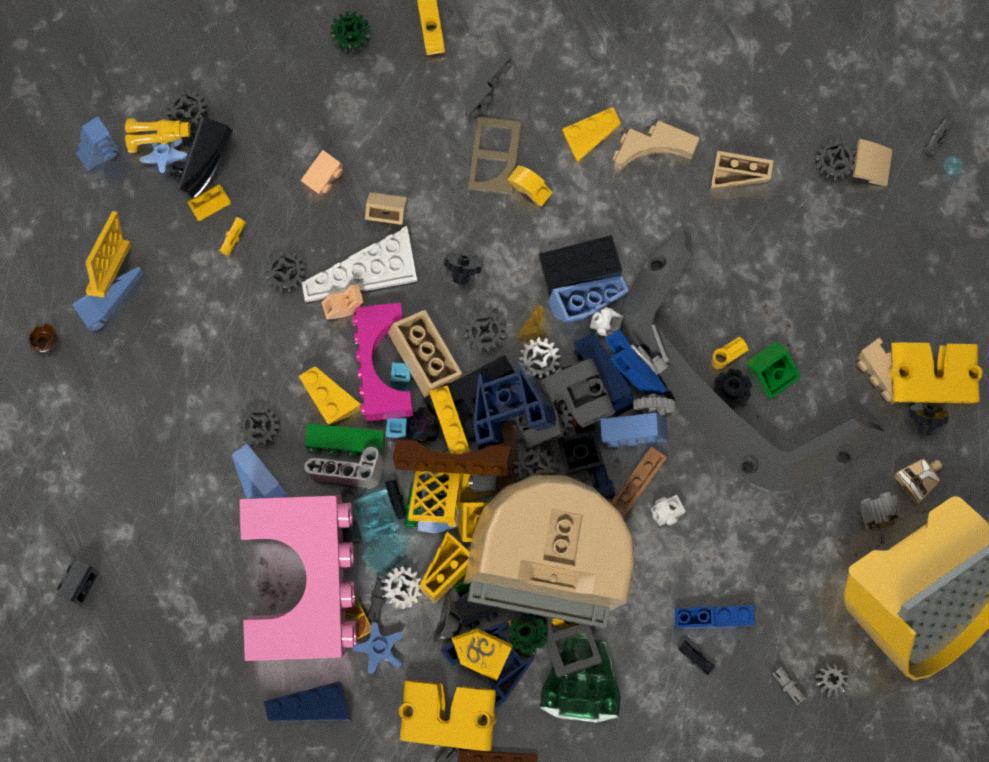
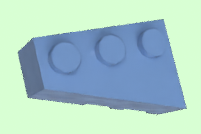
(95, 144)
(634, 429)

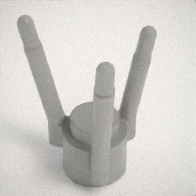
(657, 364)

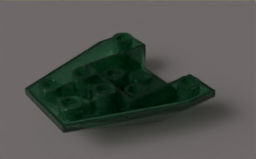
(584, 694)

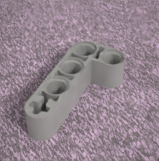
(321, 470)

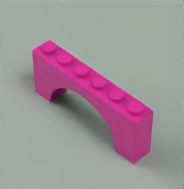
(379, 399)

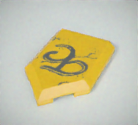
(482, 652)

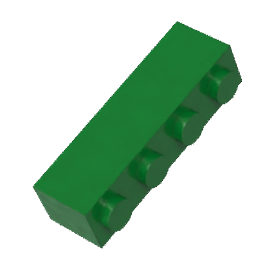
(342, 439)

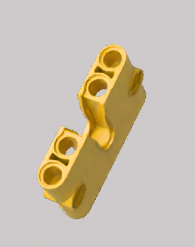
(918, 377)
(429, 722)

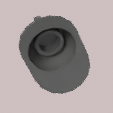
(449, 623)

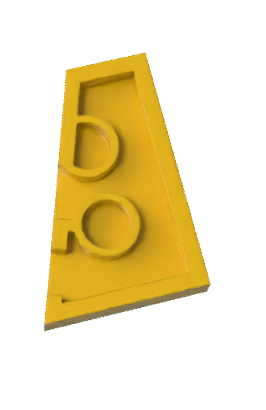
(588, 133)

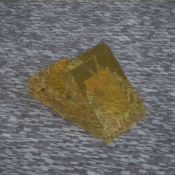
(529, 329)

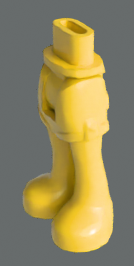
(166, 132)

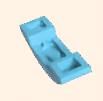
(399, 381)

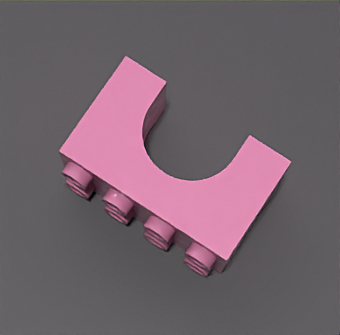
(315, 532)

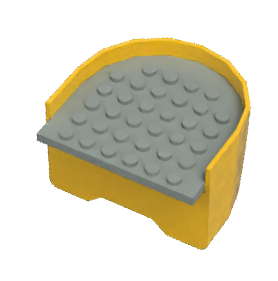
(926, 593)

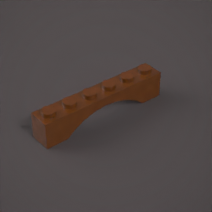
(492, 460)

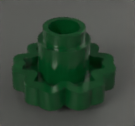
(535, 640)

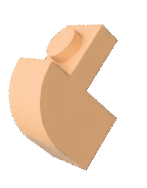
(342, 304)

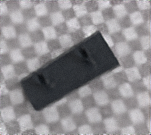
(204, 156)

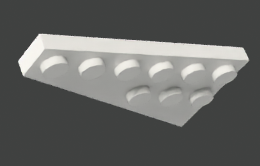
(372, 268)

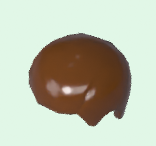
(43, 338)

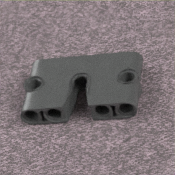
(574, 387)

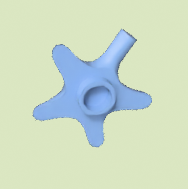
(164, 155)

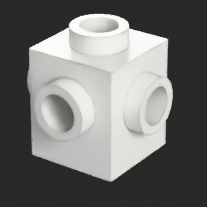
(606, 321)
(667, 510)

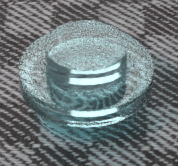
(952, 165)

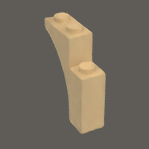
(663, 139)

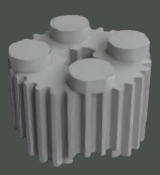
(881, 511)

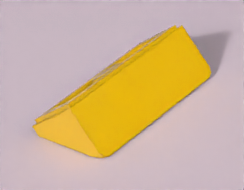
(209, 202)

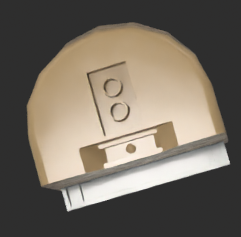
(551, 552)

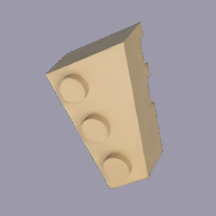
(739, 170)
(877, 365)

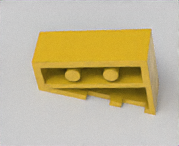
(328, 397)

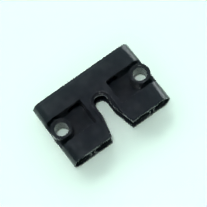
(465, 390)

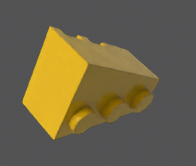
(446, 569)

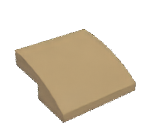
(872, 162)

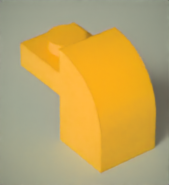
(531, 184)

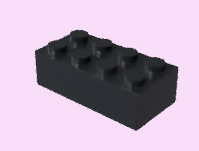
(580, 263)

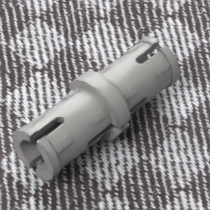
(789, 686)

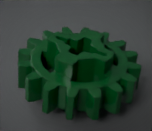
(350, 39)

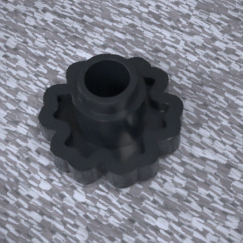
(462, 267)
(735, 379)
(928, 417)
(421, 426)

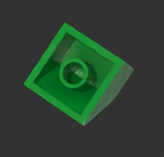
(773, 369)

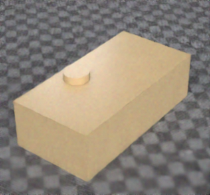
(424, 352)

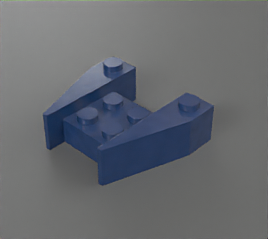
(507, 399)
(511, 673)

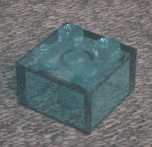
(374, 516)
(384, 554)

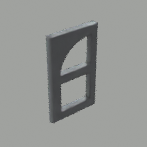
(559, 668)

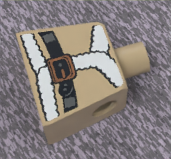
(919, 479)

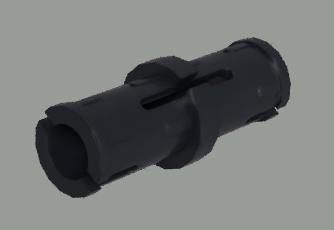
(396, 499)
(696, 658)

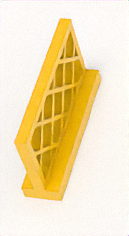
(106, 257)
(452, 500)

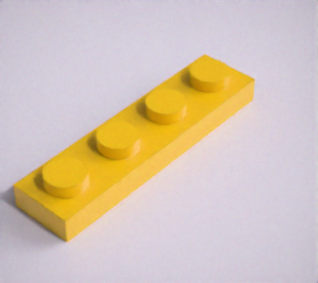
(449, 420)

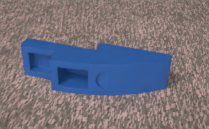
(632, 367)
(714, 617)

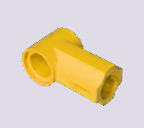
(729, 352)

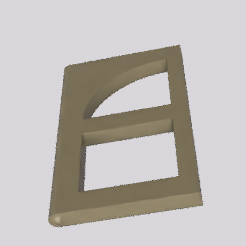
(498, 184)

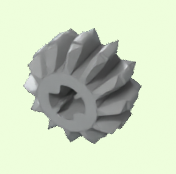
(829, 685)

